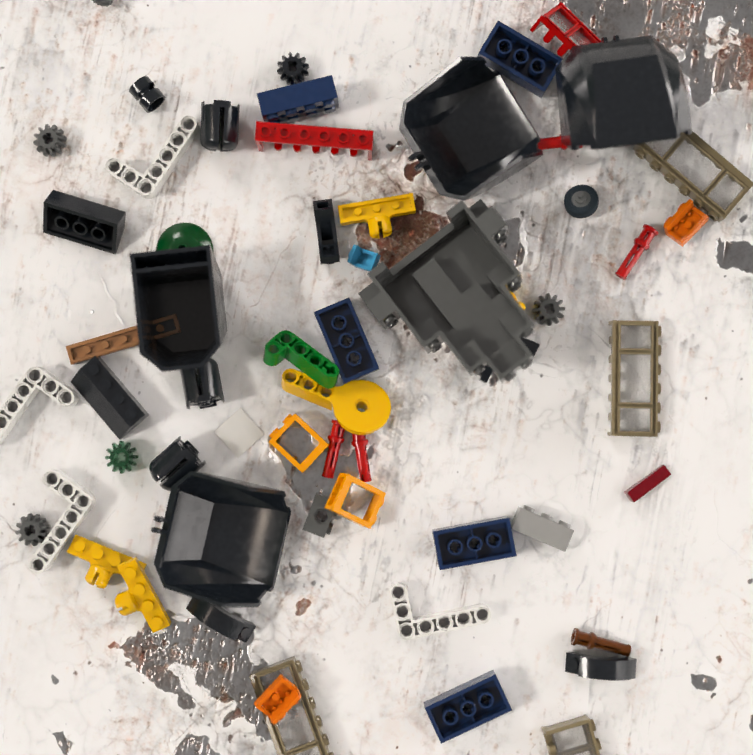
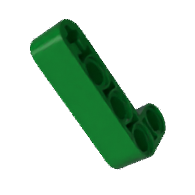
(303, 356)

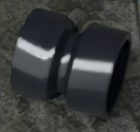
(145, 91)

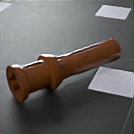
(591, 641)

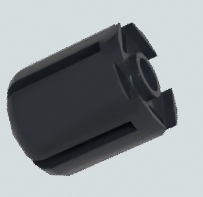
(210, 125)
(204, 390)
(175, 463)

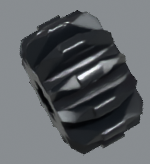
(285, 72)

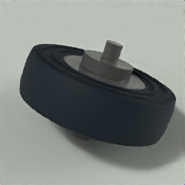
(581, 201)

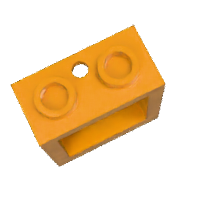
(276, 434)
(339, 493)

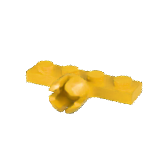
(377, 213)
(102, 560)
(140, 596)

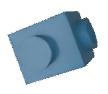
(363, 258)

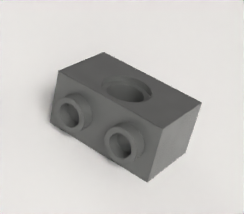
(312, 522)

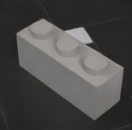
(542, 528)

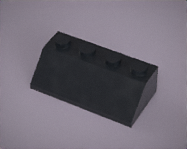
(83, 221)
(109, 397)

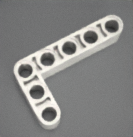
(158, 162)
(34, 387)
(64, 521)
(433, 619)

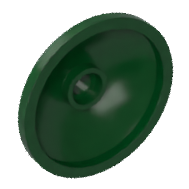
(183, 235)

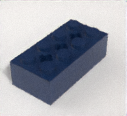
(518, 47)
(299, 100)
(352, 329)
(483, 552)
(463, 718)

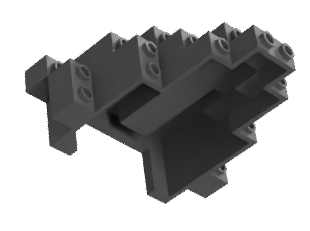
(459, 294)

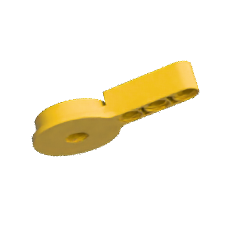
(344, 400)

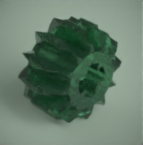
(120, 449)

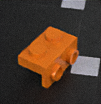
(685, 223)
(278, 699)

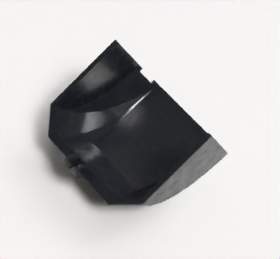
(621, 94)
(467, 130)
(221, 539)

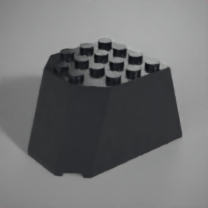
(185, 285)

